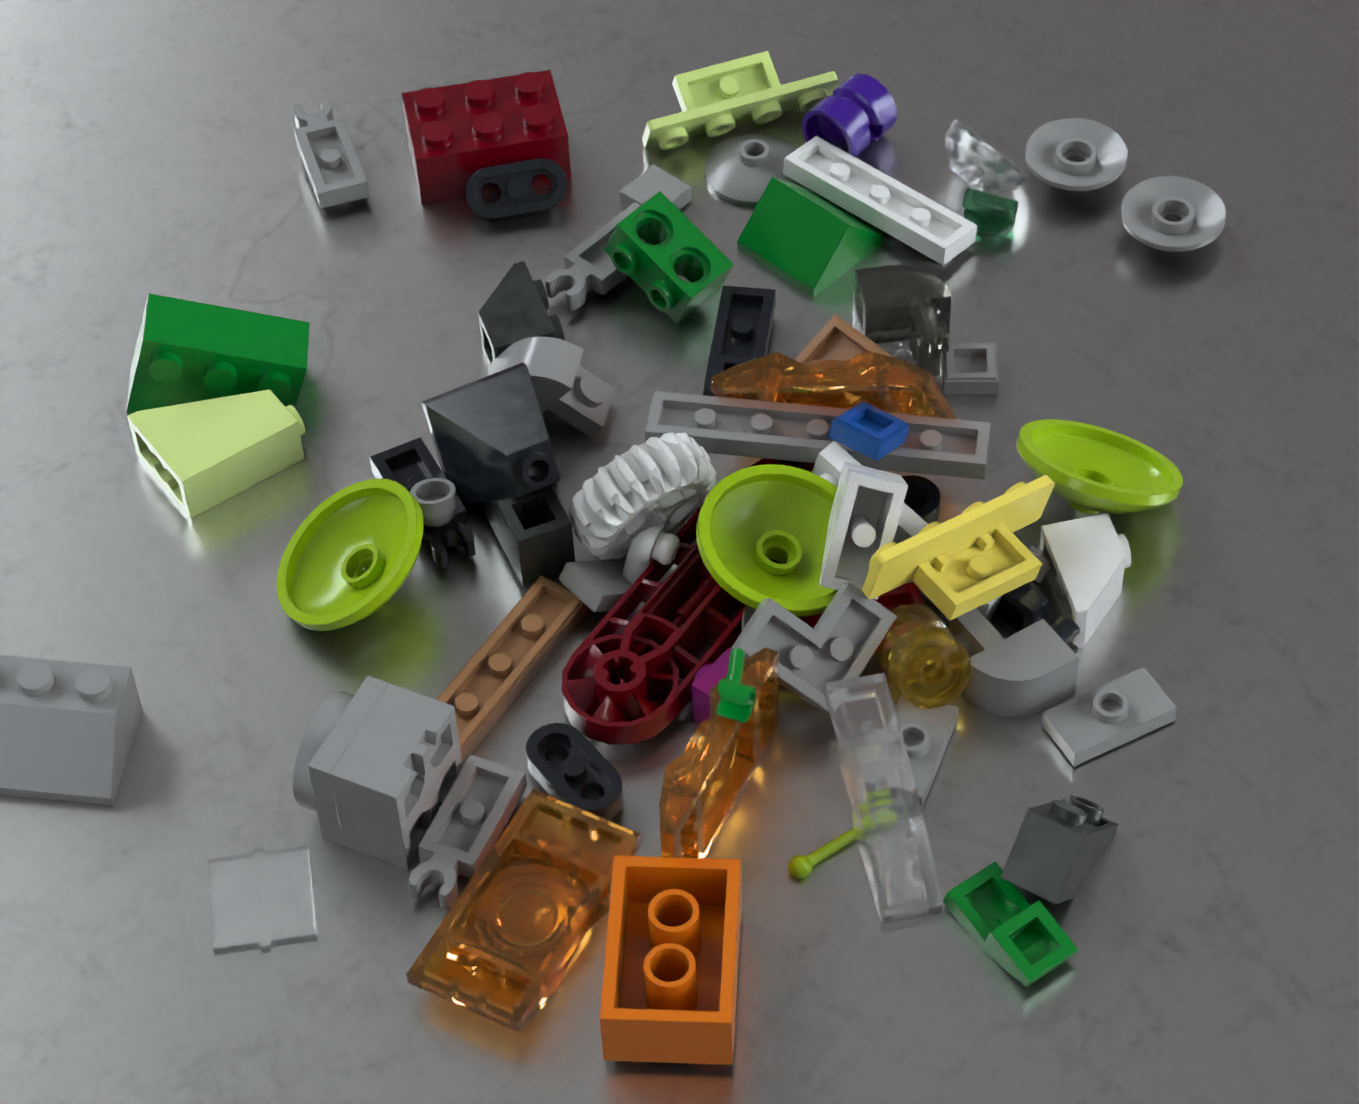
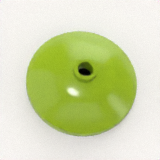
(1098, 467)
(762, 517)
(350, 555)

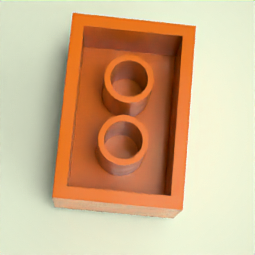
(671, 960)

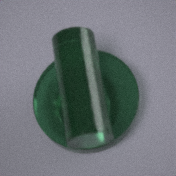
(990, 212)

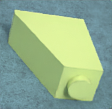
(217, 445)

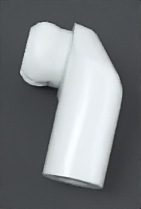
(647, 546)

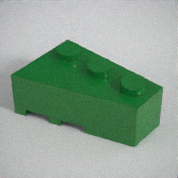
(212, 352)

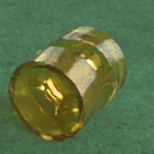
(924, 658)

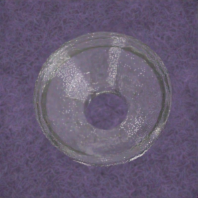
(979, 162)

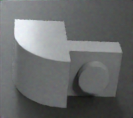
(560, 381)
(1018, 672)

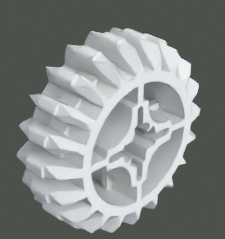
(642, 488)

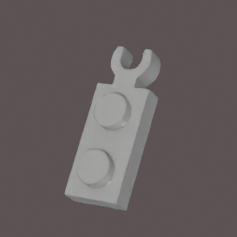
(329, 157)
(588, 267)
(466, 826)

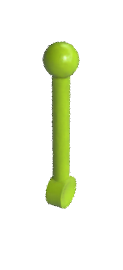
(801, 866)

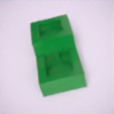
(1007, 927)

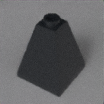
(492, 437)

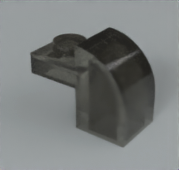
(905, 305)

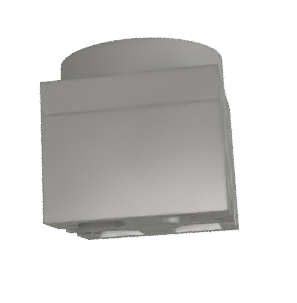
(378, 768)

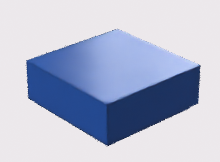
(869, 430)

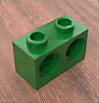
(675, 250)

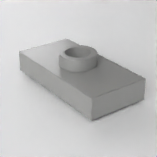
(1109, 716)
(926, 739)

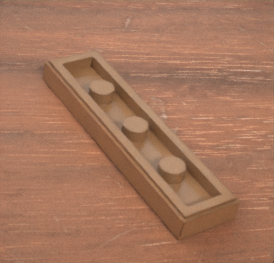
(511, 659)

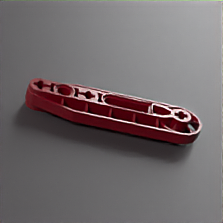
(633, 660)

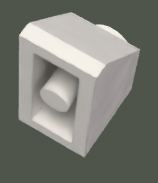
(860, 523)
(1084, 569)

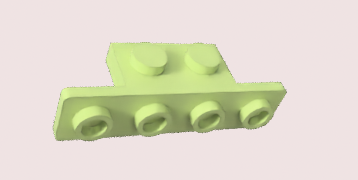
(732, 94)

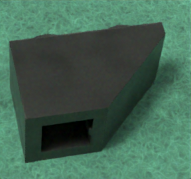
(516, 312)
(533, 533)
(1058, 847)

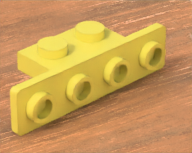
(967, 556)

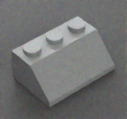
(65, 729)

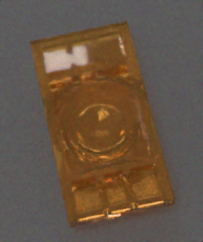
(867, 377)
(717, 764)
(524, 912)

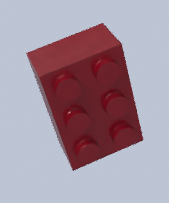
(482, 126)

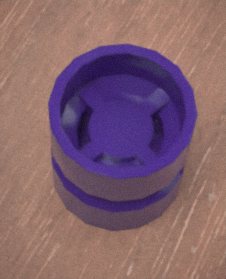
(853, 115)

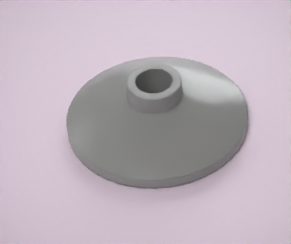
(1076, 154)
(744, 165)
(1173, 213)

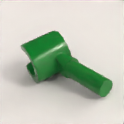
(735, 698)

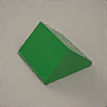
(805, 237)

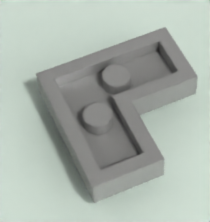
(828, 652)

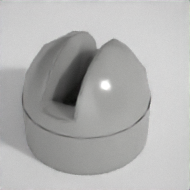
(437, 500)

